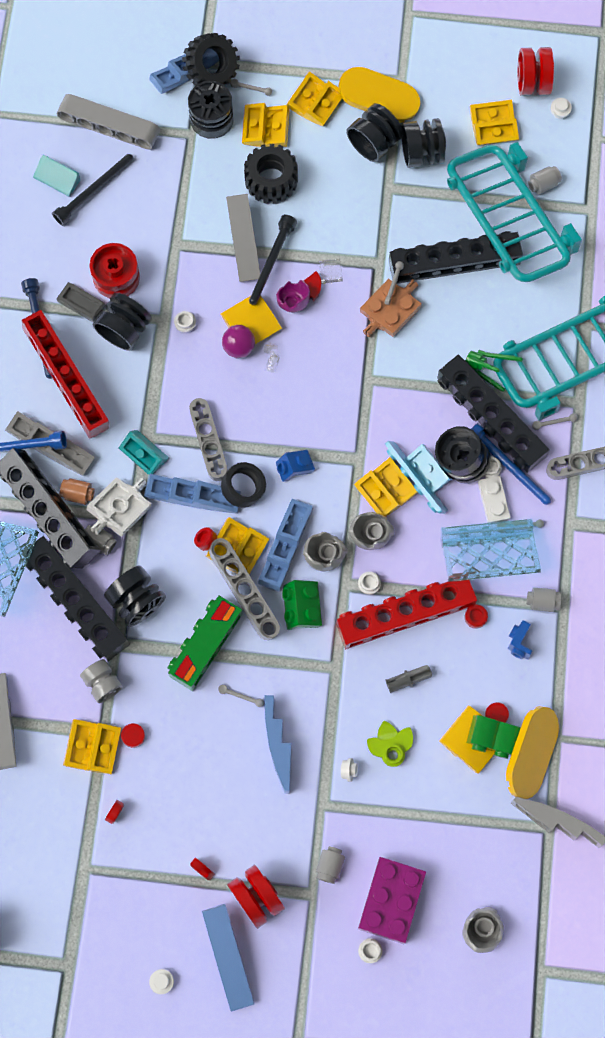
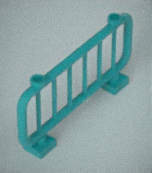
(514, 163)
(545, 405)

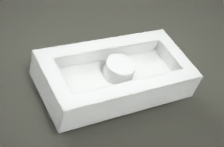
(493, 499)

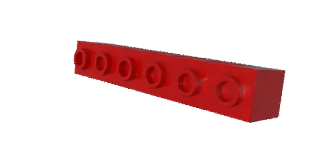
(65, 374)
(352, 636)

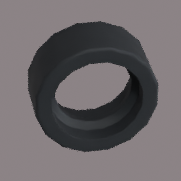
(251, 471)

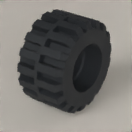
(223, 49)
(271, 158)

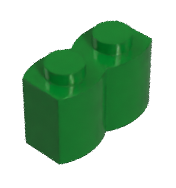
(492, 735)

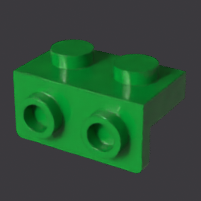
(302, 604)

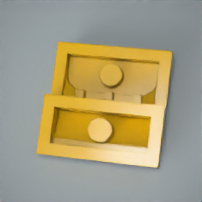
(315, 99)
(494, 122)
(265, 125)
(255, 317)
(386, 488)
(245, 542)
(456, 739)
(92, 746)

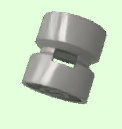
(102, 682)

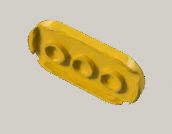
(364, 87)
(532, 752)

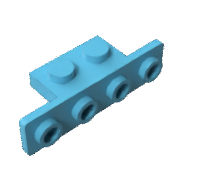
(424, 471)

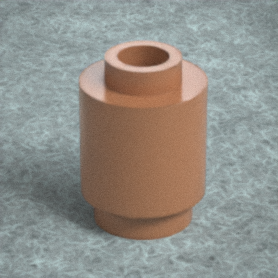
(76, 491)

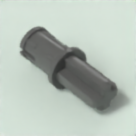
(408, 678)

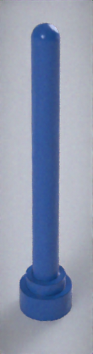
(56, 440)
(509, 465)

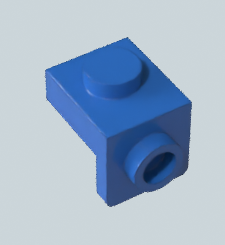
(294, 464)
(517, 635)

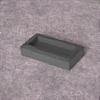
(80, 302)

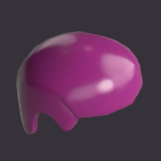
(293, 296)
(238, 341)

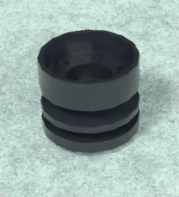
(210, 109)
(374, 132)
(425, 142)
(122, 321)
(455, 446)
(134, 595)

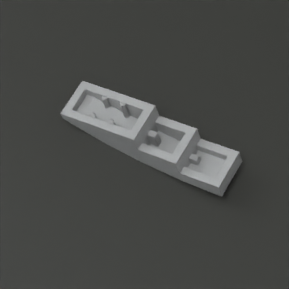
(243, 237)
(72, 457)
(7, 738)
(550, 817)

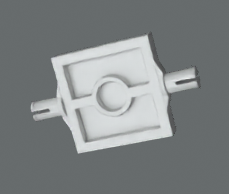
(118, 506)

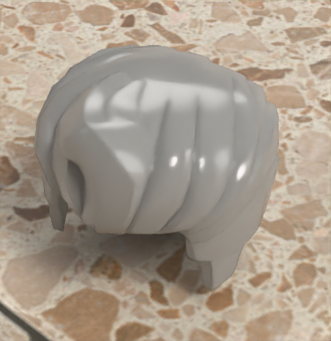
(371, 531)
(324, 551)
(483, 930)

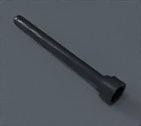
(63, 214)
(286, 226)

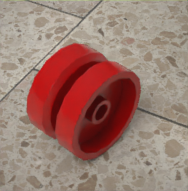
(535, 71)
(114, 270)
(257, 895)

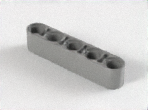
(108, 121)
(244, 601)

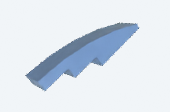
(174, 75)
(188, 493)
(285, 545)
(279, 751)
(227, 957)

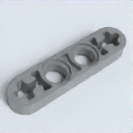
(208, 439)
(586, 456)

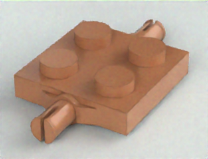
(393, 316)

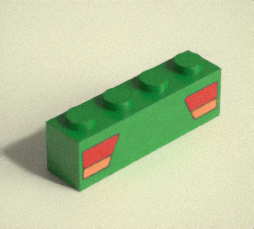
(205, 642)

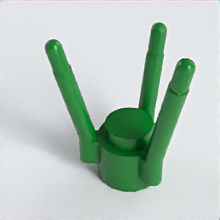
(479, 362)

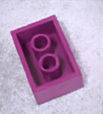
(391, 900)

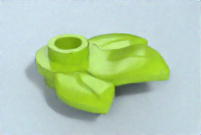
(390, 740)

